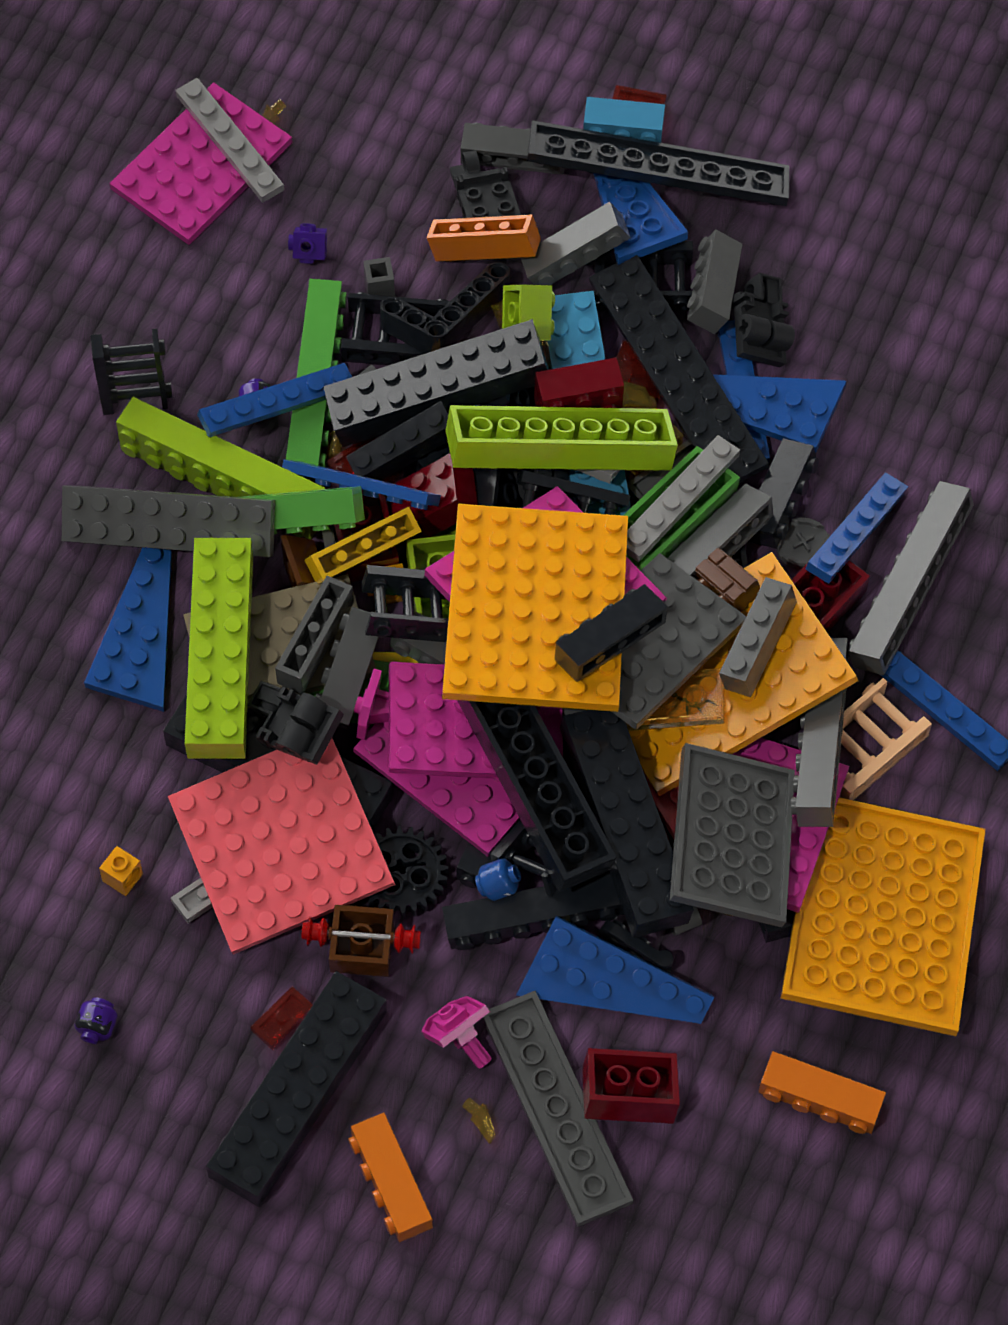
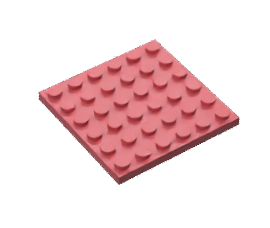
(279, 844)

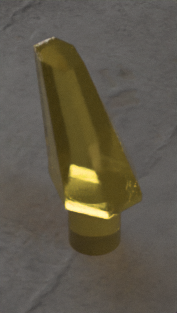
(271, 113)
(480, 1118)

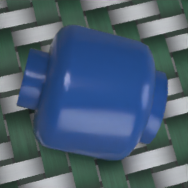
(498, 879)

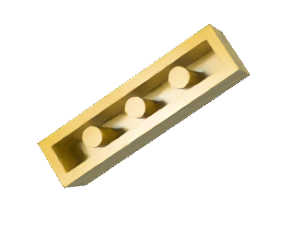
(363, 545)

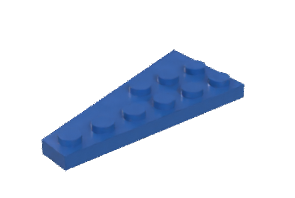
(646, 215)
(784, 406)
(136, 641)
(594, 973)

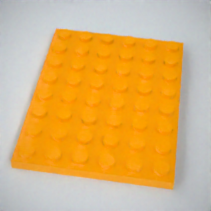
(517, 590)
(797, 677)
(887, 918)

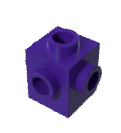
(315, 236)

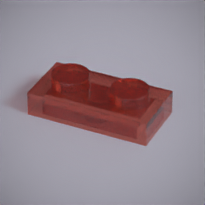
(281, 1018)

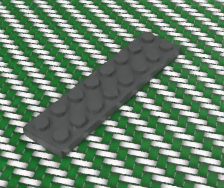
(164, 518)
(556, 1109)

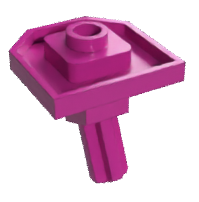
(373, 706)
(455, 1025)

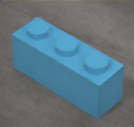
(625, 118)

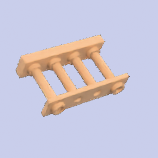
(892, 750)

